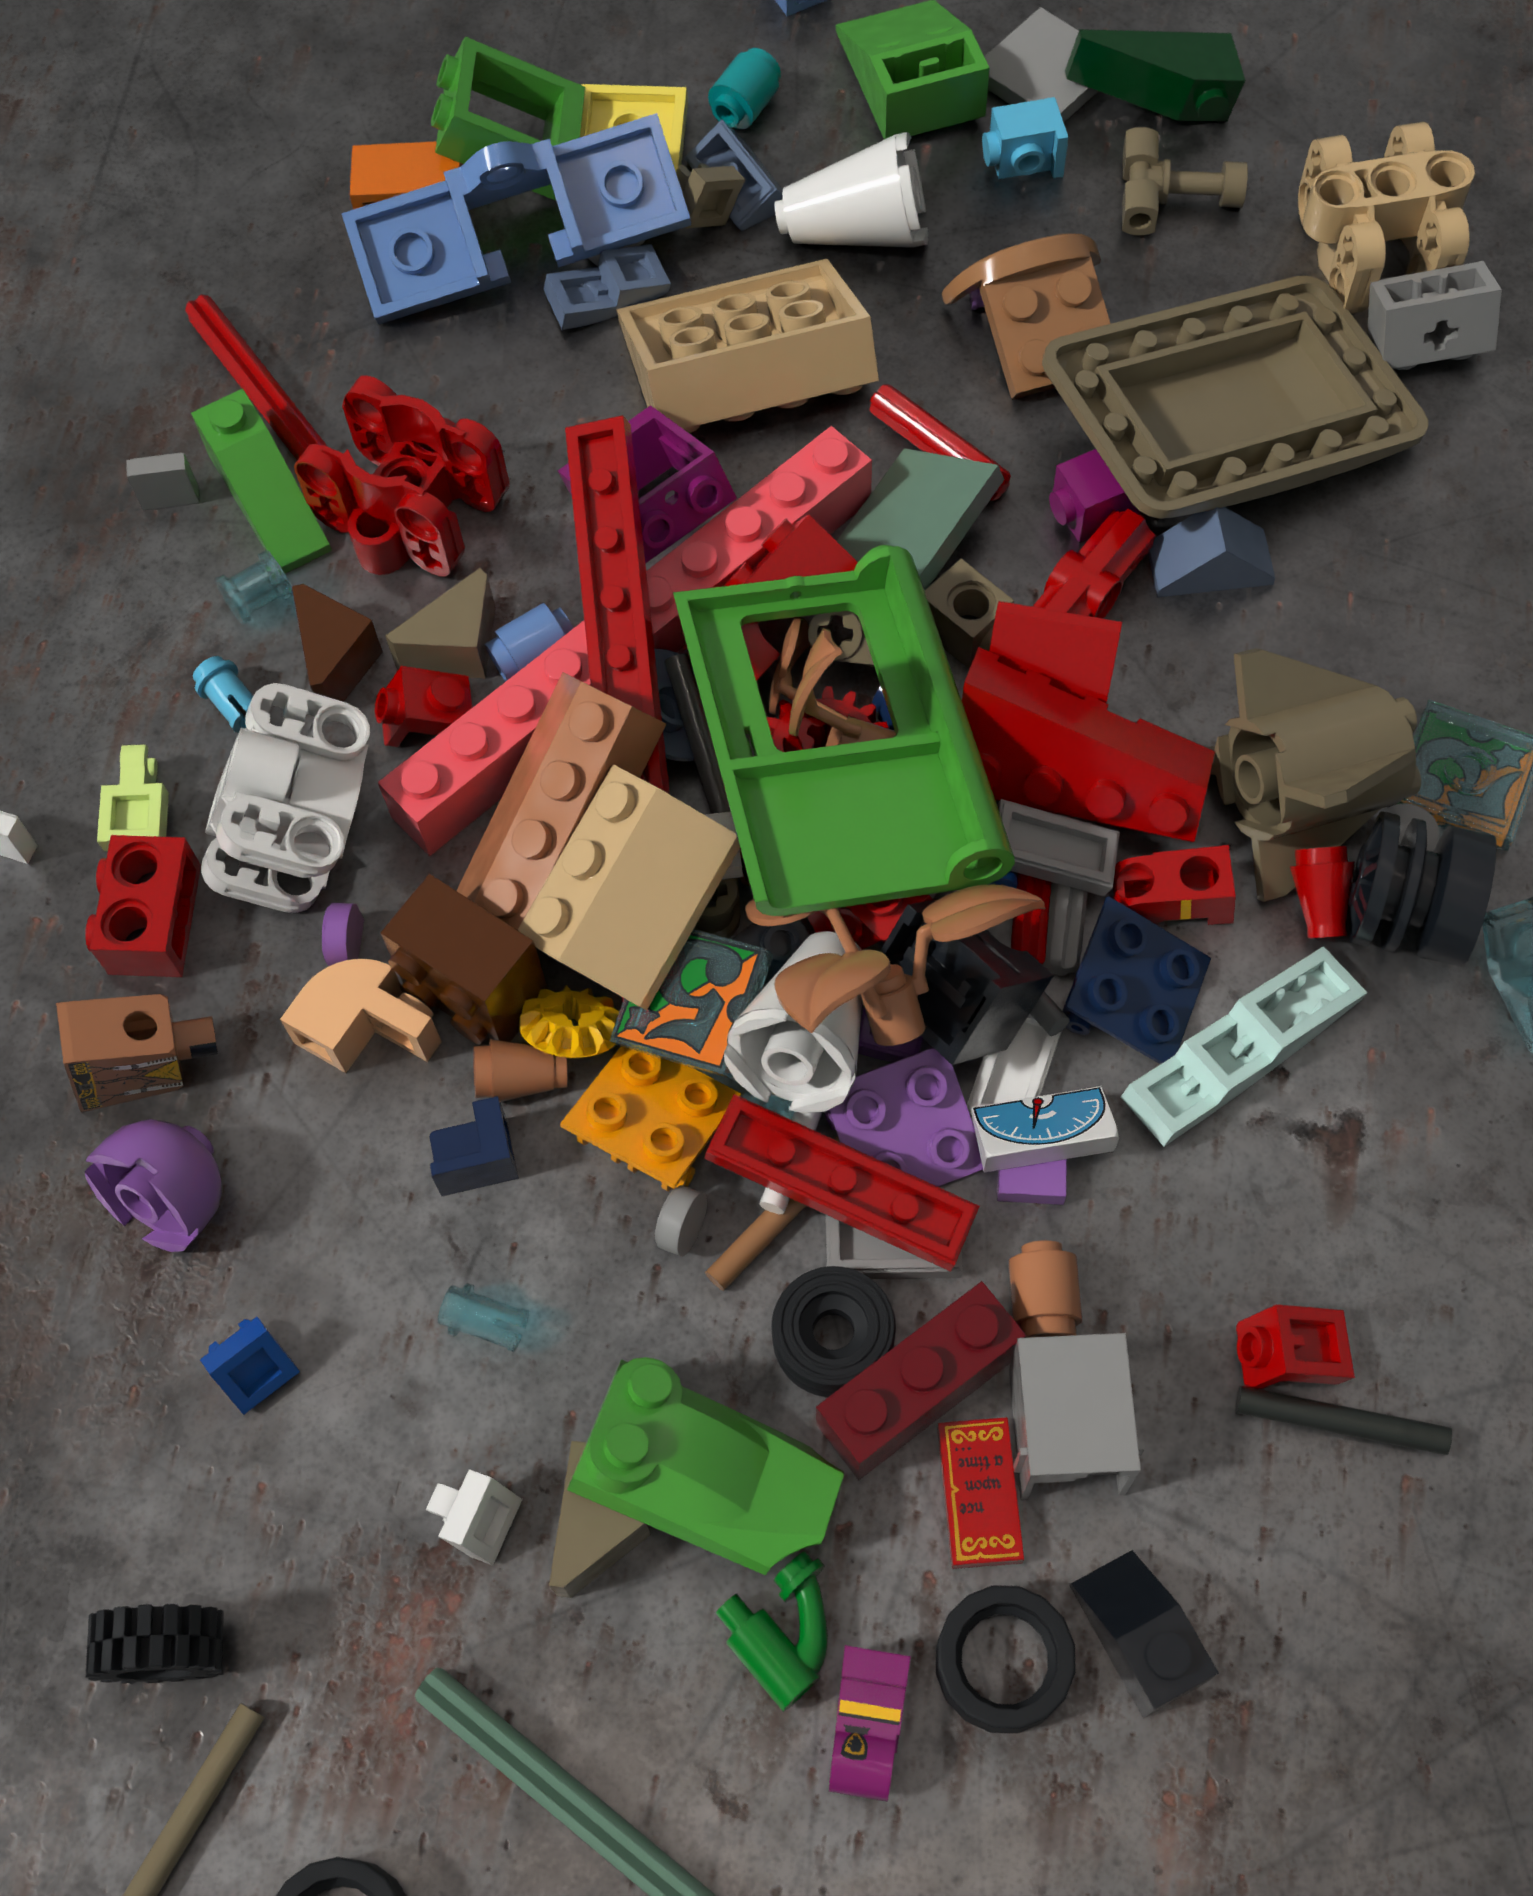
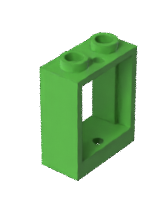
(511, 83)

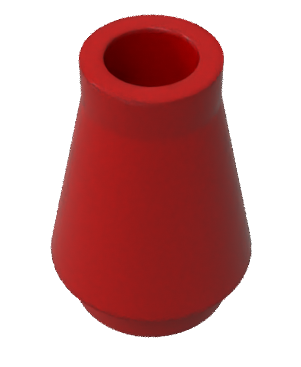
(1323, 889)

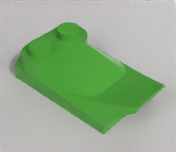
(703, 1470)

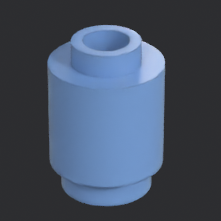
(526, 638)

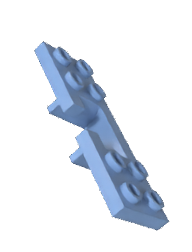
(424, 245)

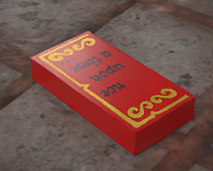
(980, 1493)

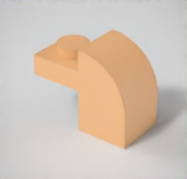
(349, 1004)

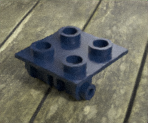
(1136, 983)

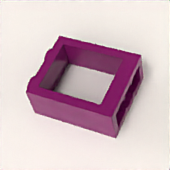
(698, 486)

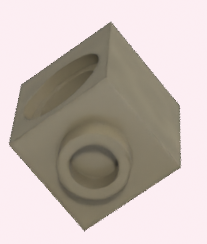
(963, 593)

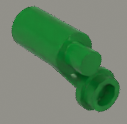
(765, 1650)

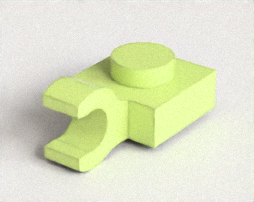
(136, 804)

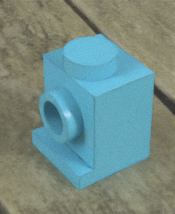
(1026, 139)

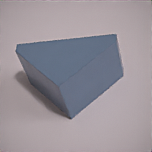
(1210, 554)

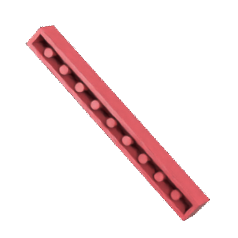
(475, 757)

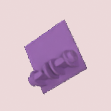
(911, 1119)

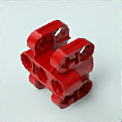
(419, 472)

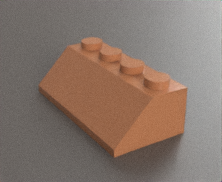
(550, 792)

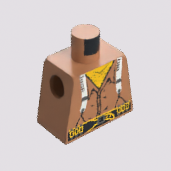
(127, 1048)

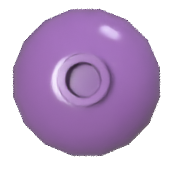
(158, 1177)

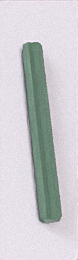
(555, 1788)

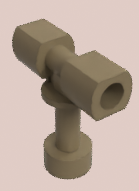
(1152, 181)

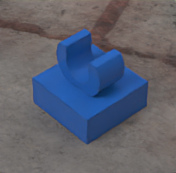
(249, 1365)

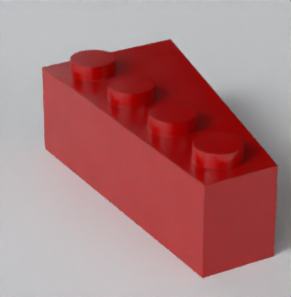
(1079, 756)

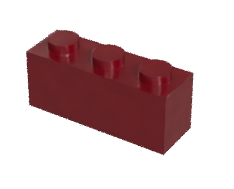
(919, 1380)

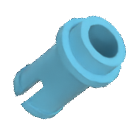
(220, 683)

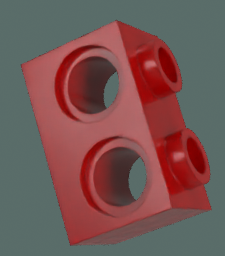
(160, 905)

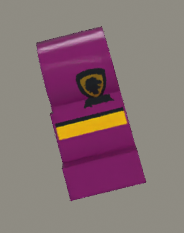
(868, 1722)

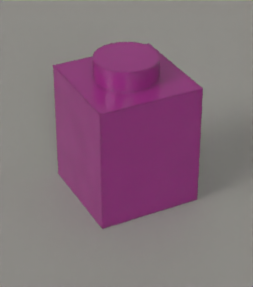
(1086, 494)

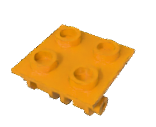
(650, 1115)

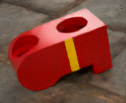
(1178, 885)

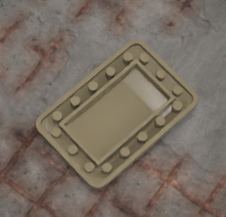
(1234, 397)

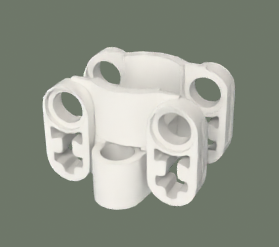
(285, 798)

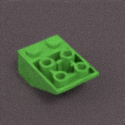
(917, 68)

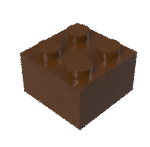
(463, 961)

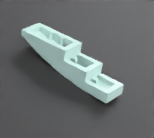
(1243, 1045)

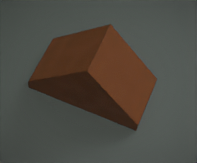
(335, 642)

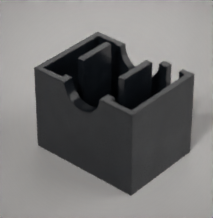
(975, 987)

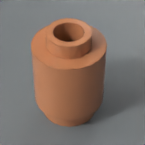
(1045, 1290)

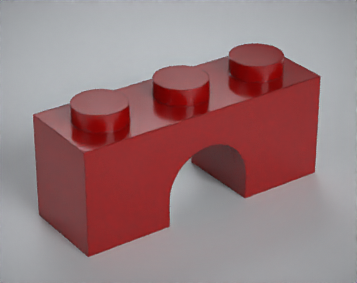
(792, 551)

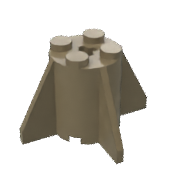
(1309, 759)

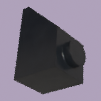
(1143, 1632)

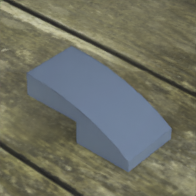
(619, 281)

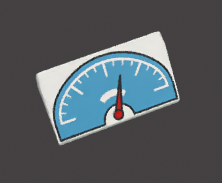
(1044, 1129)

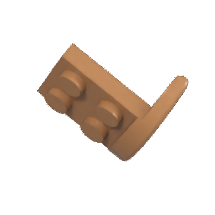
(1032, 298)

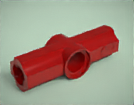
(1094, 577)

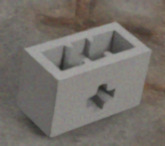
(1434, 315)

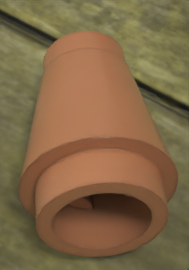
(515, 1070)

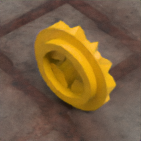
(547, 1026)

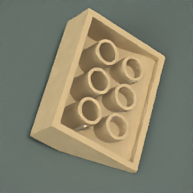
(750, 345)

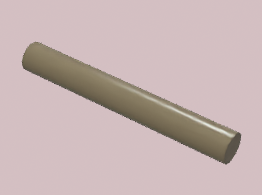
(195, 1803)

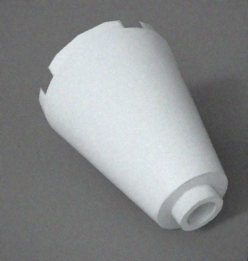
(858, 200)
(781, 1058)

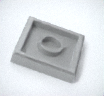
(1033, 64)

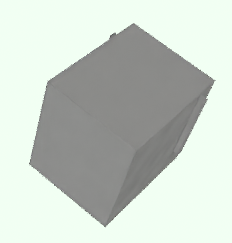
(1073, 1410)

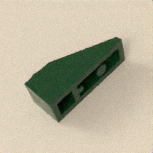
(1162, 71)

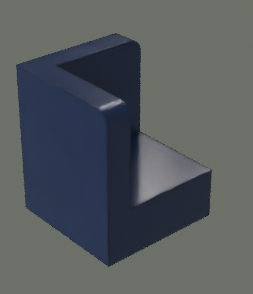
(474, 1152)

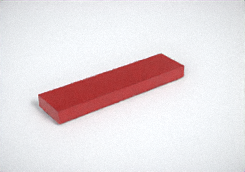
(842, 1182)

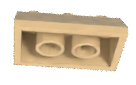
(630, 886)

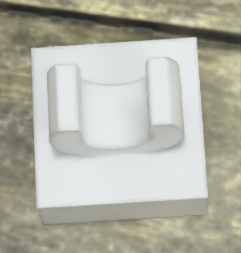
(475, 1515)

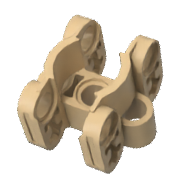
(1362, 204)

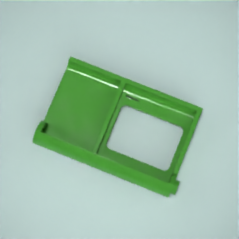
(859, 815)

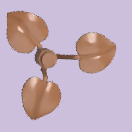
(821, 655)
(827, 980)

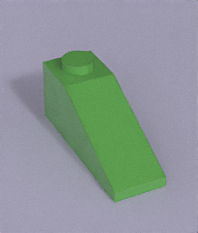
(260, 480)

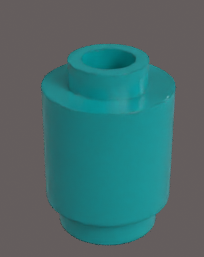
(745, 88)

